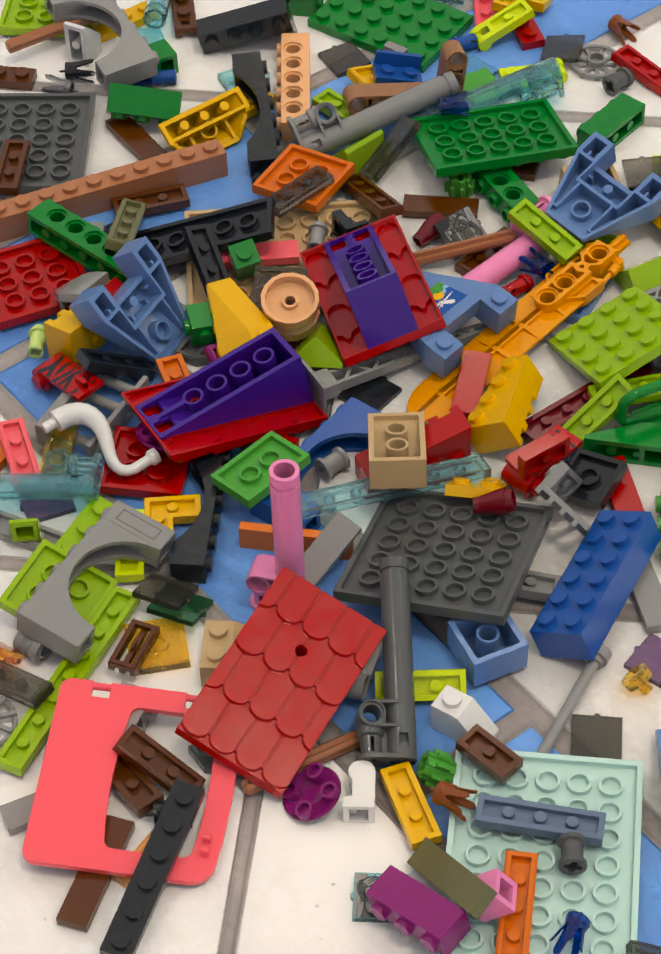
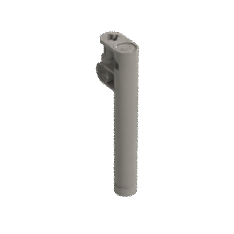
(334, 133)

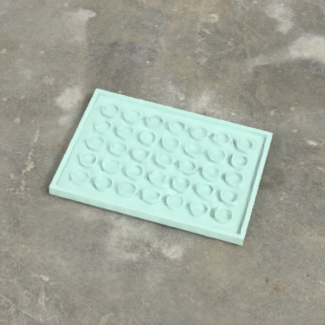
(603, 892)

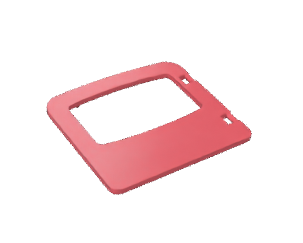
(77, 781)

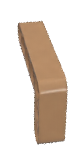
(367, 94)

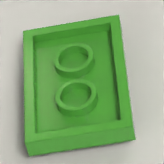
(248, 473)

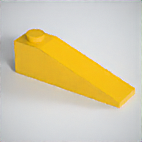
(234, 316)

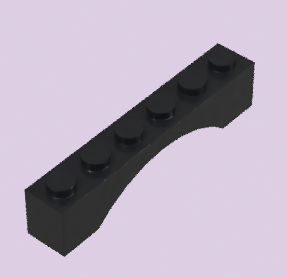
(249, 77)
(191, 552)

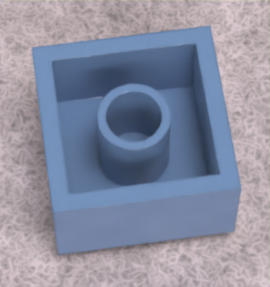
(487, 649)

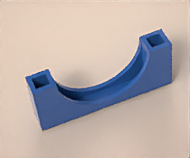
(344, 429)

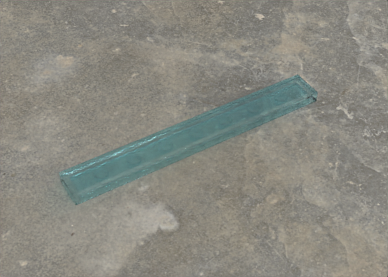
(359, 493)

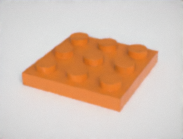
(296, 161)

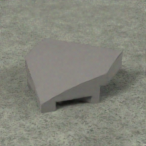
(70, 291)

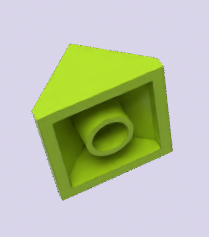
(361, 150)
(643, 275)
(320, 349)

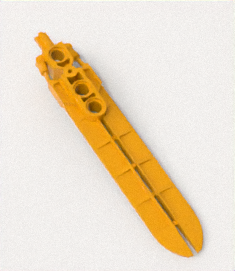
(535, 318)

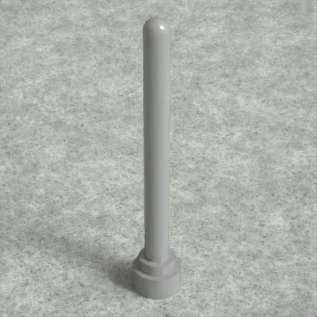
(600, 660)

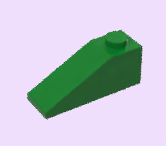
(637, 442)

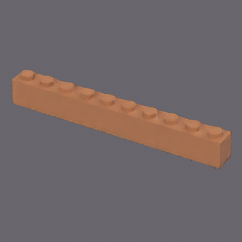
(94, 192)

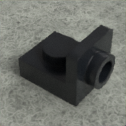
(342, 224)

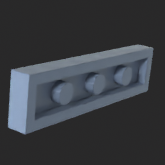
(538, 818)

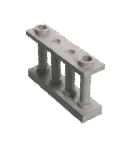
(120, 416)

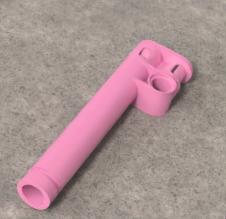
(507, 259)
(287, 531)

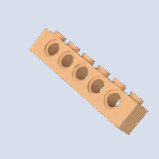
(294, 79)

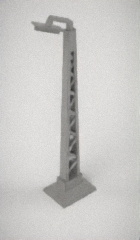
(325, 384)

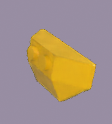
(216, 118)

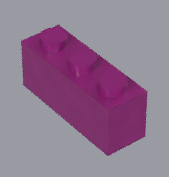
(418, 911)

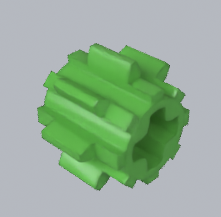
(460, 185)
(436, 767)

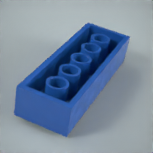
(595, 585)

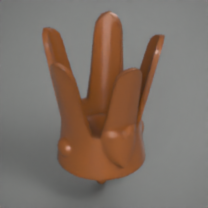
(619, 27)
(449, 794)

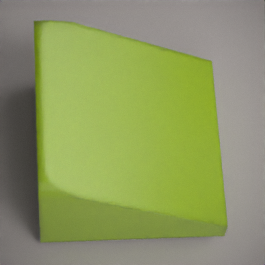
(25, 529)

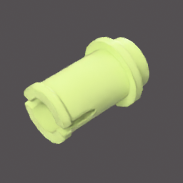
(37, 341)

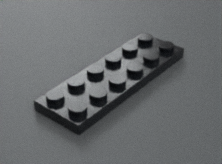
(227, 225)

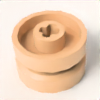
(291, 305)

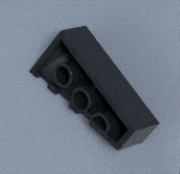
(245, 25)

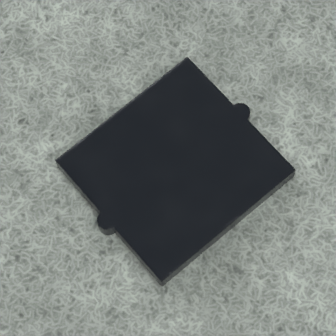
(375, 392)

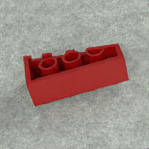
(444, 437)

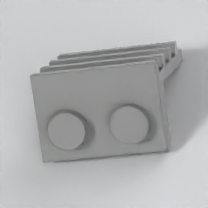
(557, 488)

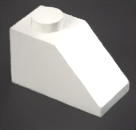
(81, 42)
(457, 713)

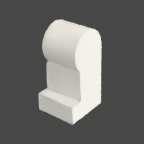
(362, 784)

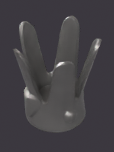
(67, 86)

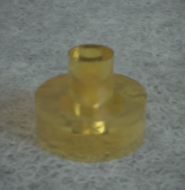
(638, 679)

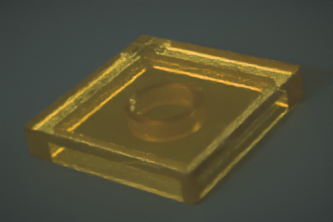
(169, 650)

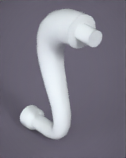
(88, 415)

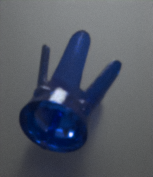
(449, 105)
(539, 267)
(574, 926)

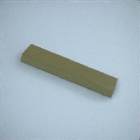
(126, 224)
(452, 878)

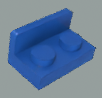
(396, 67)

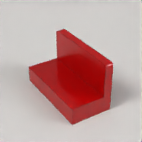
(539, 454)

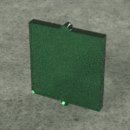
(188, 614)

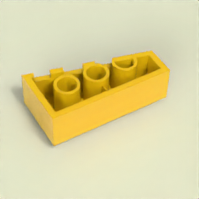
(505, 405)

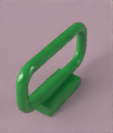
(649, 413)

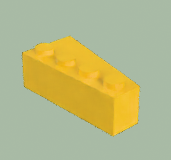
(68, 334)

